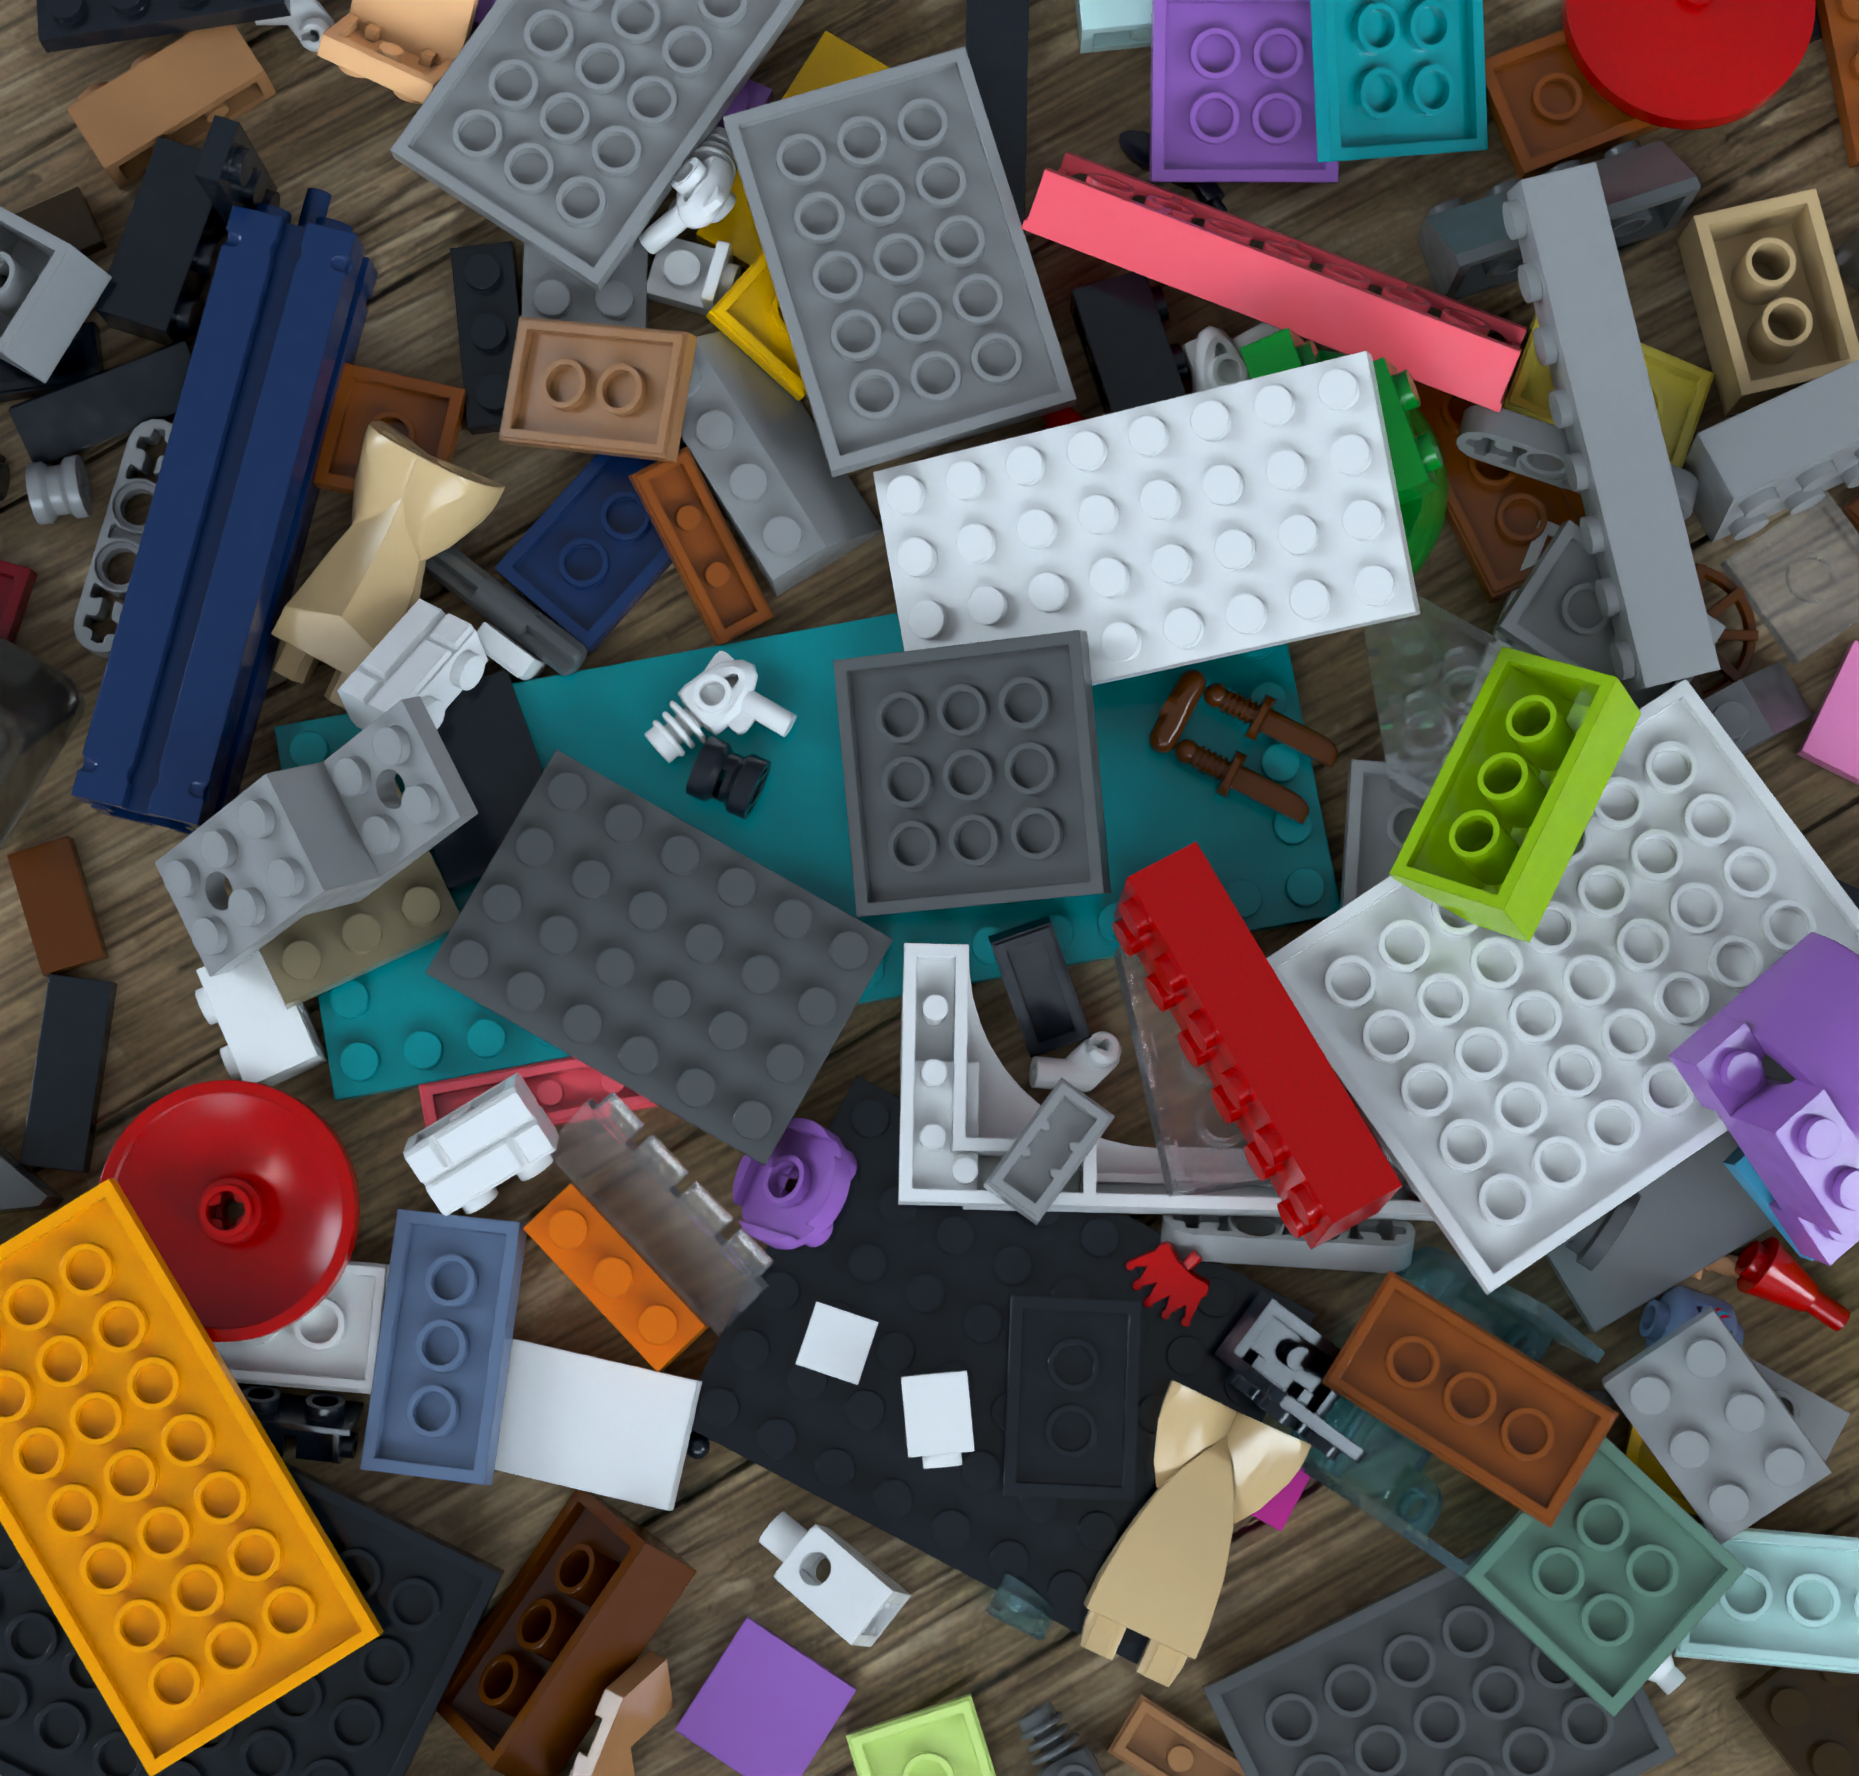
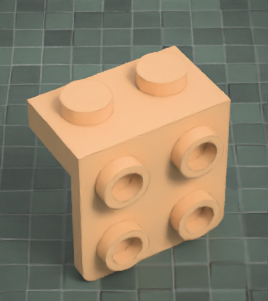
(400, 42)

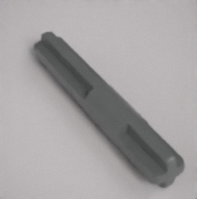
(507, 610)

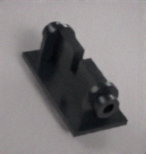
(319, 1422)

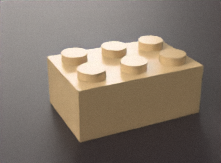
(1767, 297)

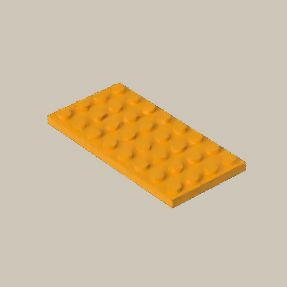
(154, 1490)

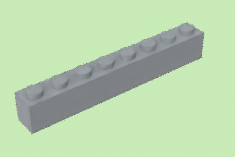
(1610, 427)

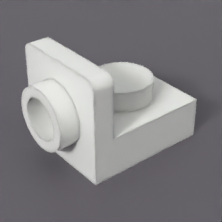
(692, 275)

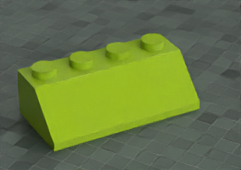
(1517, 791)

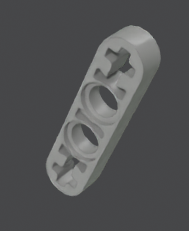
(1536, 449)
(118, 535)
(1225, 1239)

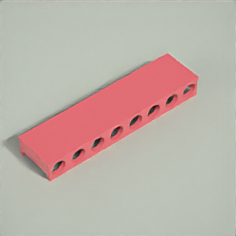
(1276, 281)

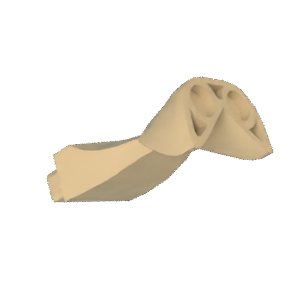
(401, 516)
(1175, 1553)

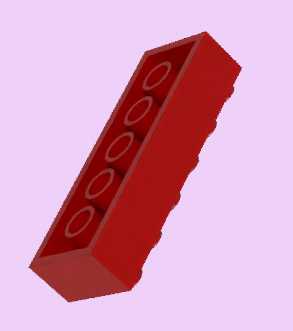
(1252, 1047)

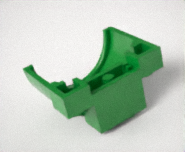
(1413, 444)

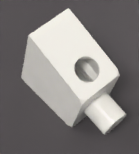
(856, 1596)

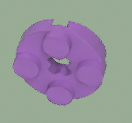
(807, 1212)

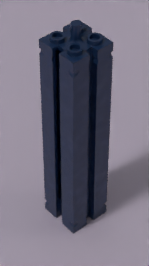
(227, 519)

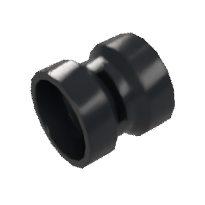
(728, 777)

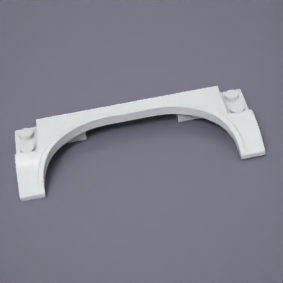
(968, 1111)

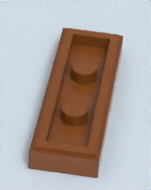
(701, 547)

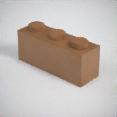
(170, 97)

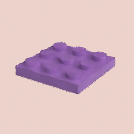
(1233, 93)

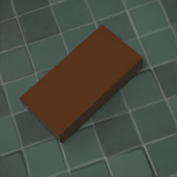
(57, 906)

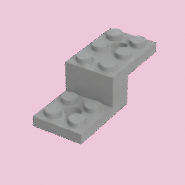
(315, 836)

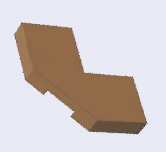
(627, 1712)

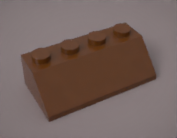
(562, 1638)

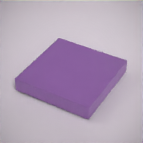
(765, 1705)

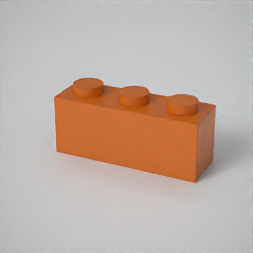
(616, 1277)

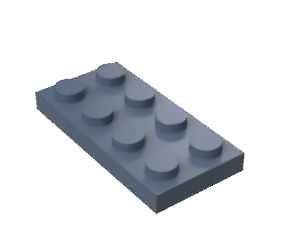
(444, 1347)

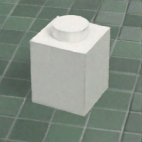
(938, 1417)

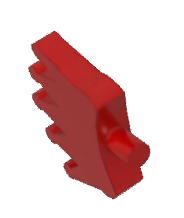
(1173, 1279)

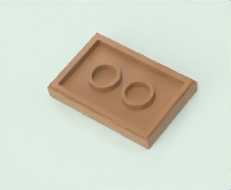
(598, 388)

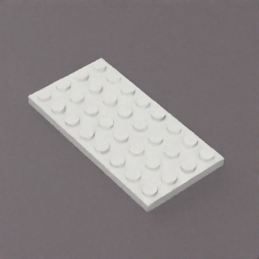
(1162, 526)

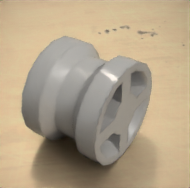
(59, 490)

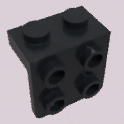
(1281, 1369)

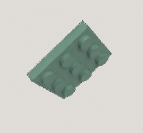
(1609, 1579)

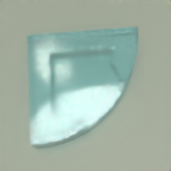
(1010, 1607)

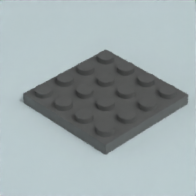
(972, 774)

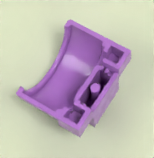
(1802, 1131)

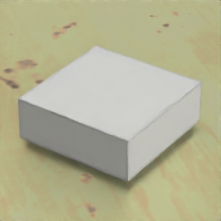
(509, 653)
(837, 1343)

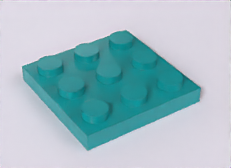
(1398, 78)

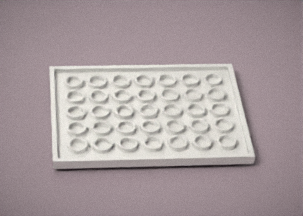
(1538, 1073)

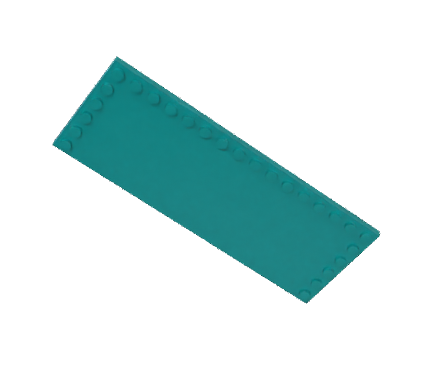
(411, 1030)

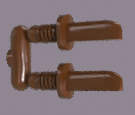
(1262, 720)

